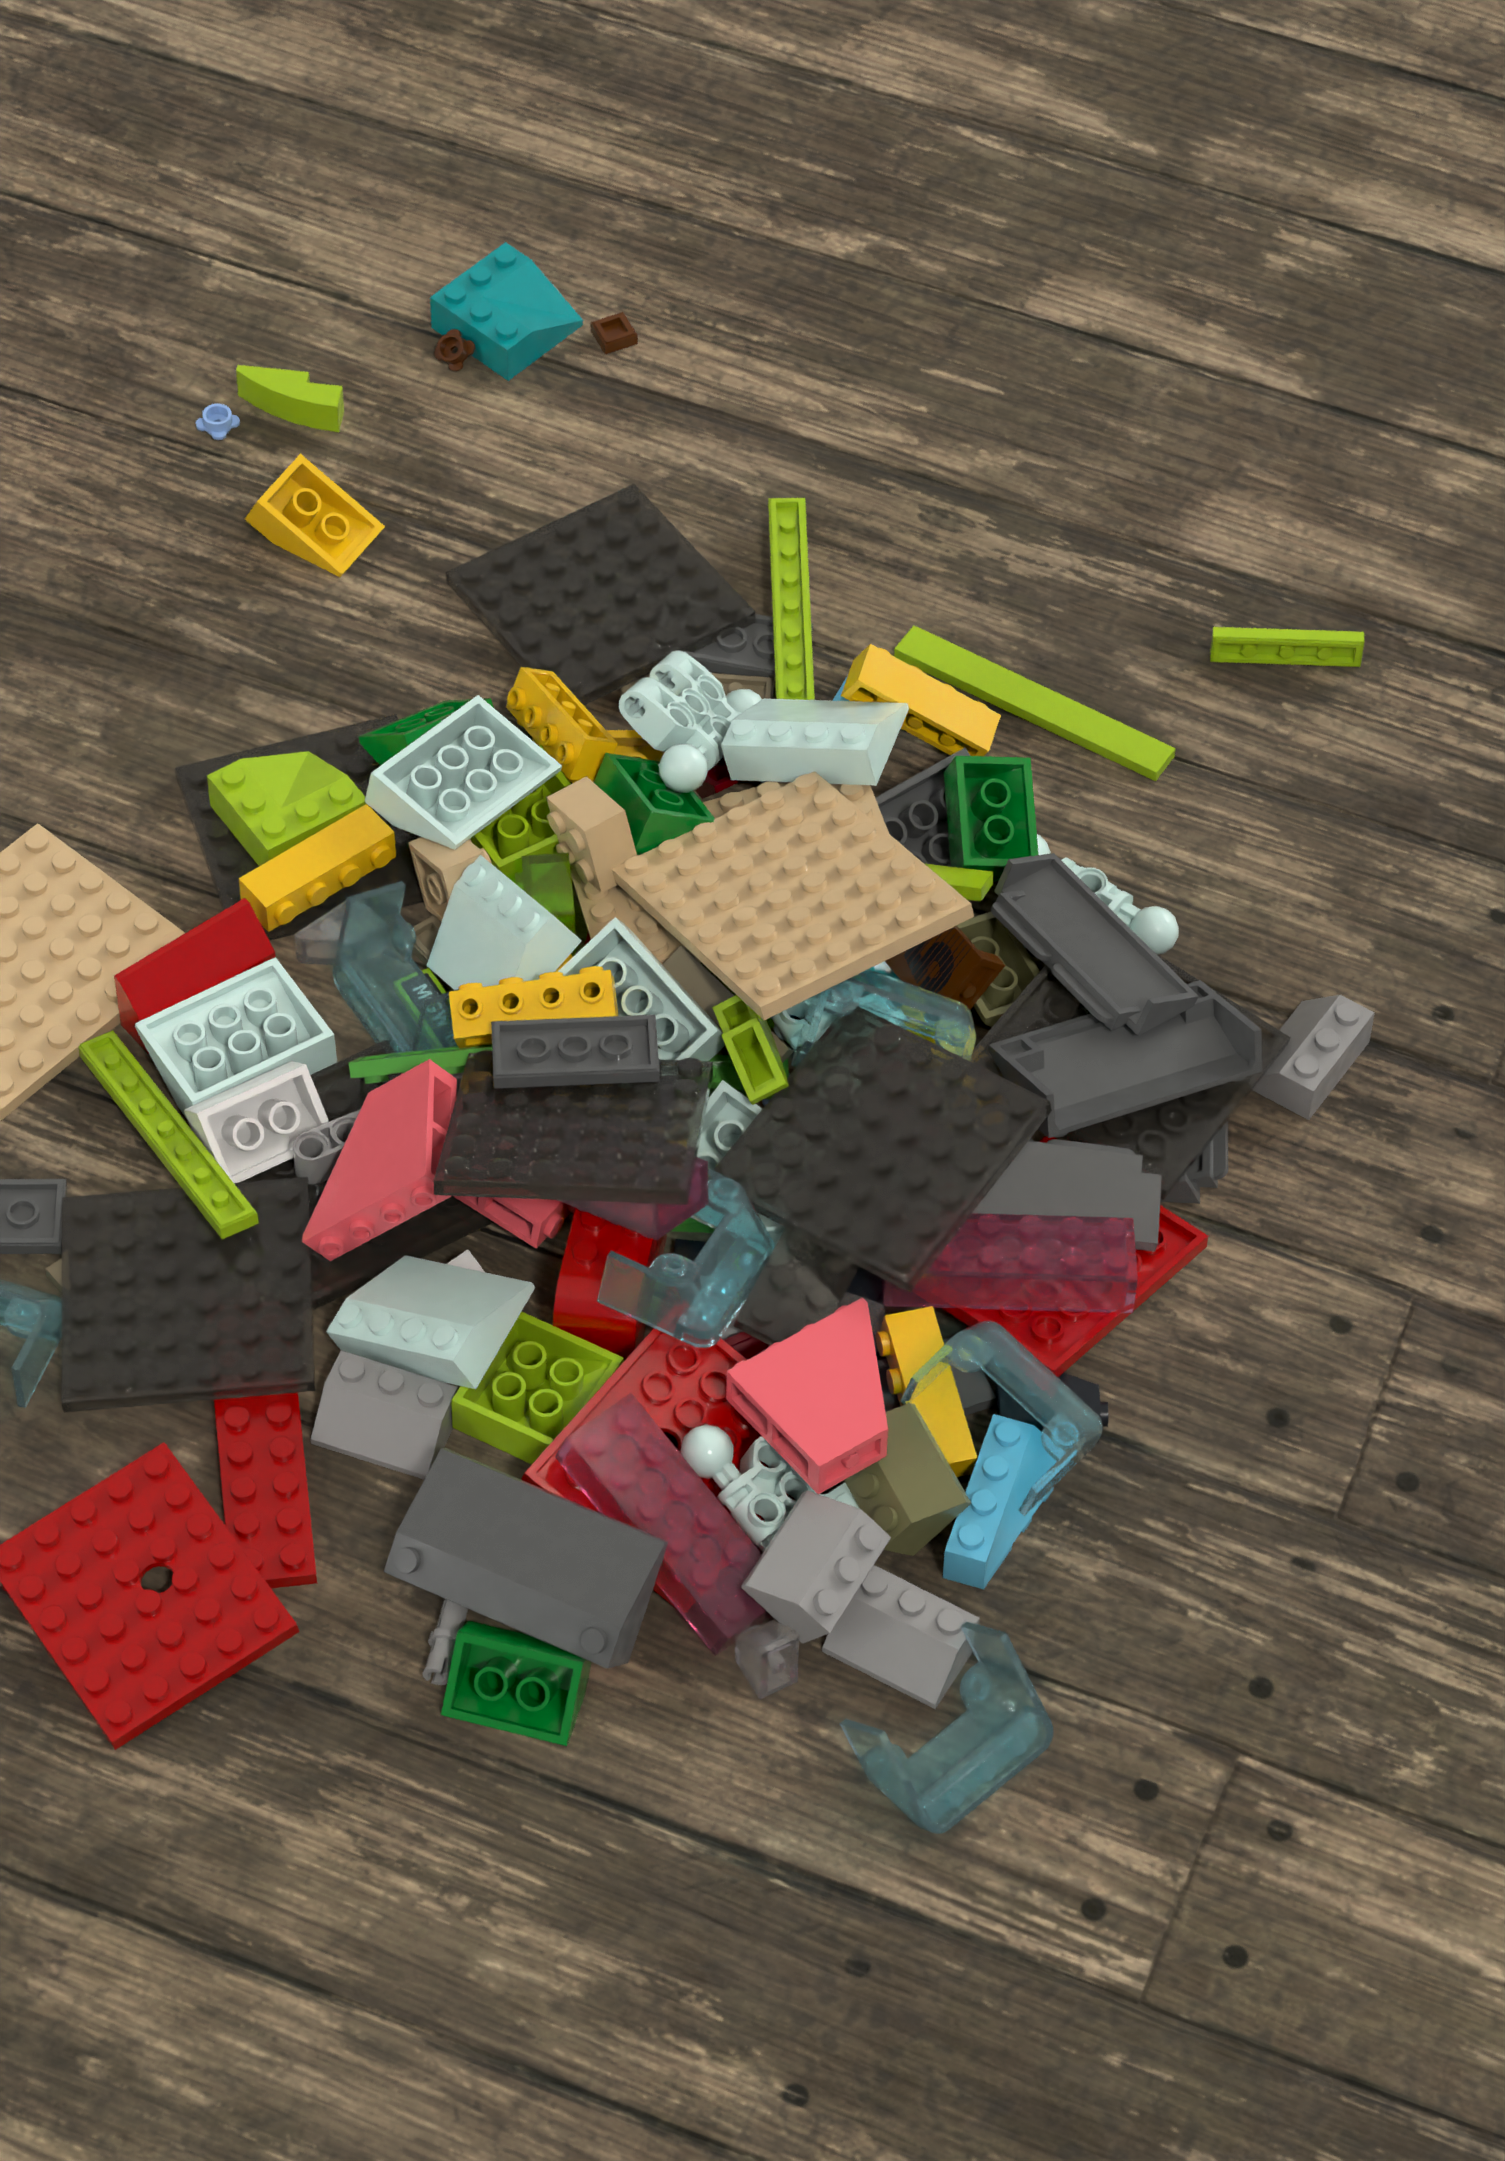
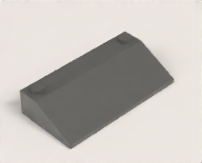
(1109, 1073)
(528, 1559)

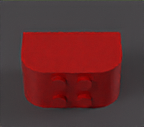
(581, 1278)

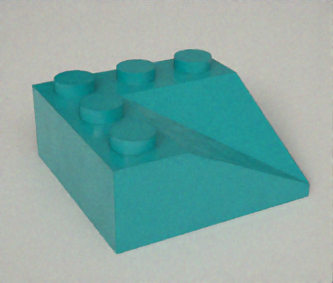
(505, 311)

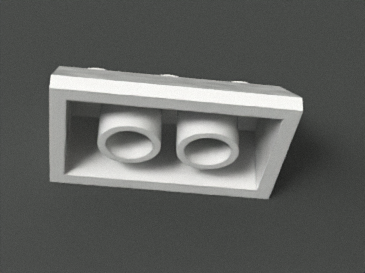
(258, 1120)

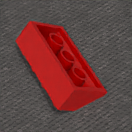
(191, 964)

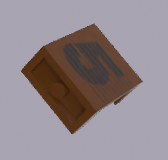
(948, 967)

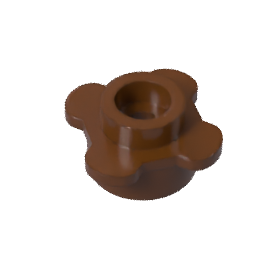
(448, 343)

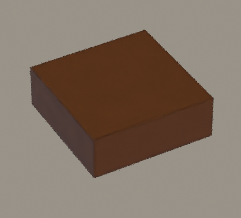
(614, 333)

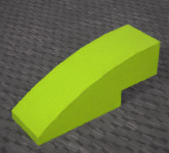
(292, 396)
(751, 1049)

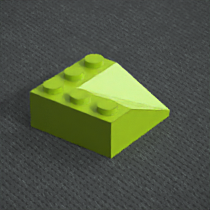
(280, 800)
(522, 829)
(532, 1388)

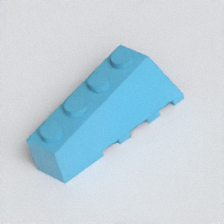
(1002, 1477)

